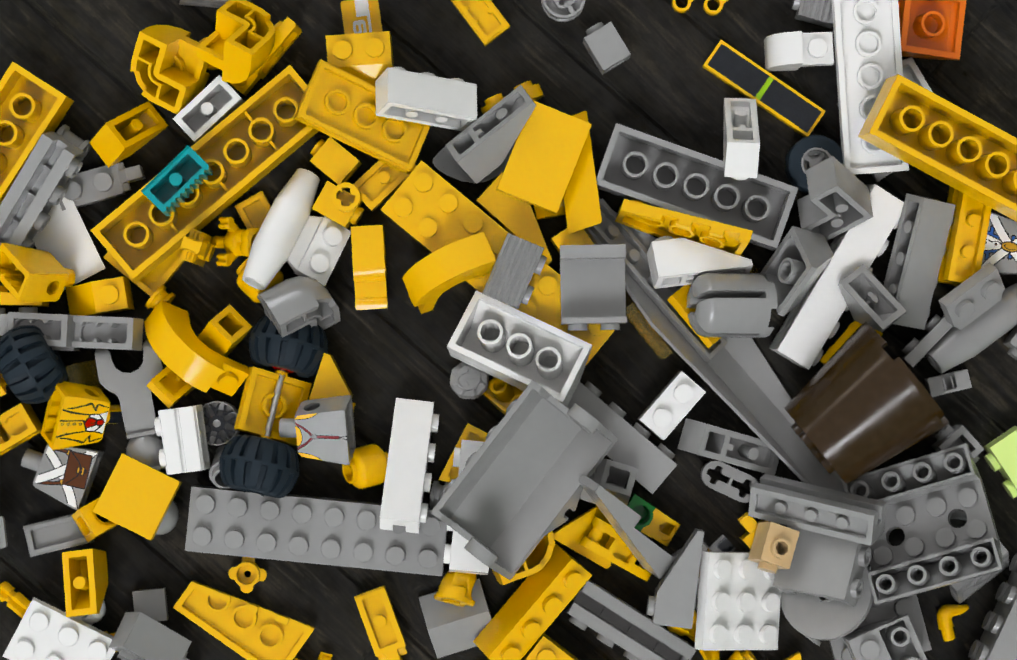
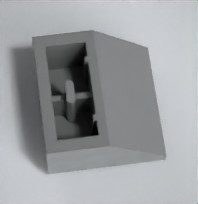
(885, 641)

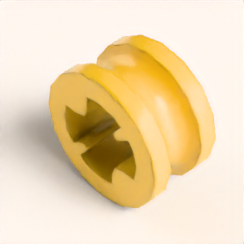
(353, 191)
(159, 294)

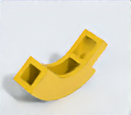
(447, 268)
(220, 335)
(187, 356)

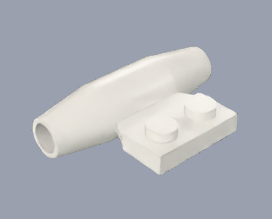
(292, 235)

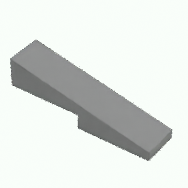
(83, 331)
(624, 520)

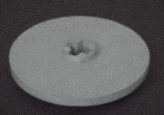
(826, 618)

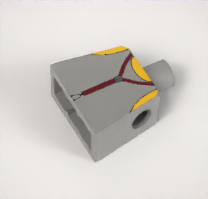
(323, 429)

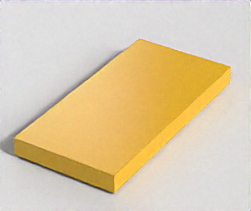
(347, 112)

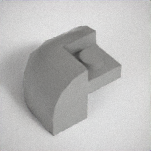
(298, 304)

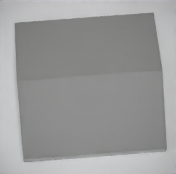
(453, 626)

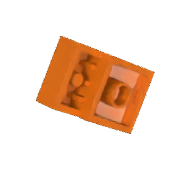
(932, 28)

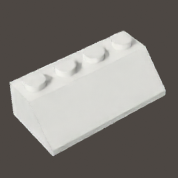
(518, 348)

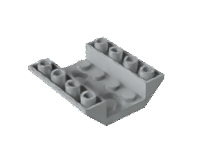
(920, 502)

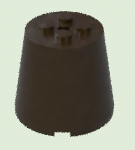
(863, 408)

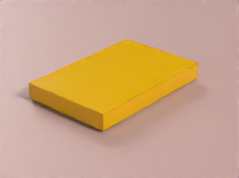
(544, 158)

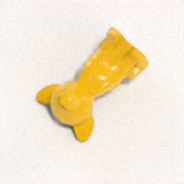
(456, 589)

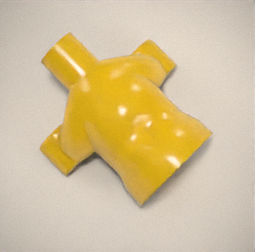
(235, 242)

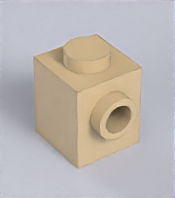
(773, 546)

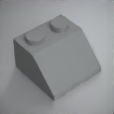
(797, 266)

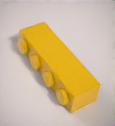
(533, 608)

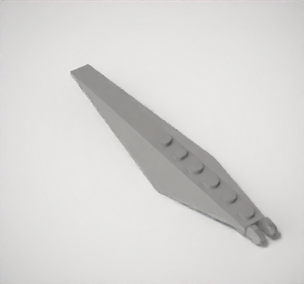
(730, 366)

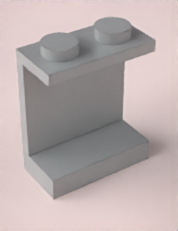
(593, 286)

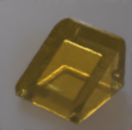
(84, 373)

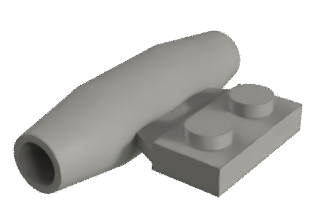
(980, 315)

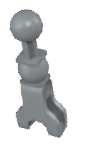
(138, 412)

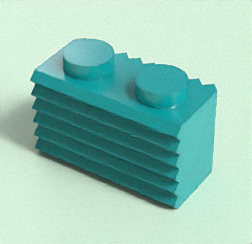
(177, 181)

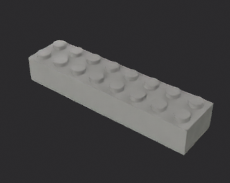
(310, 531)

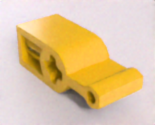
(369, 267)

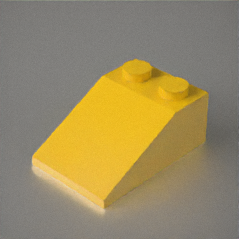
(361, 53)

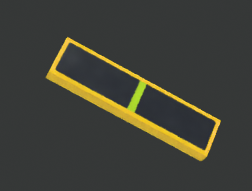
(767, 89)

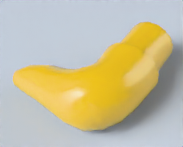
(944, 619)

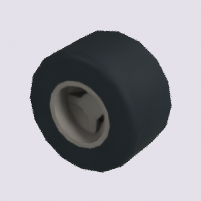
(812, 151)

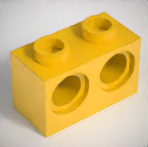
(18, 426)

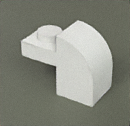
(796, 49)

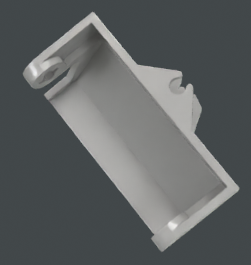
(523, 478)

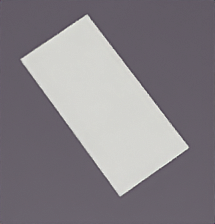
(69, 242)

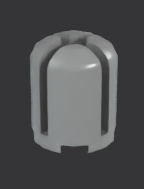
(732, 305)

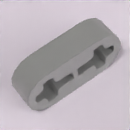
(726, 488)

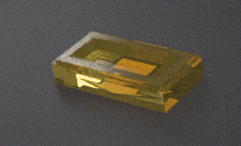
(650, 336)

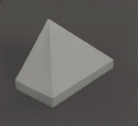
(870, 300)

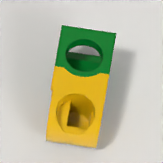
(653, 521)

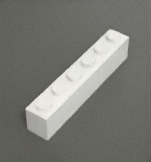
(818, 313)

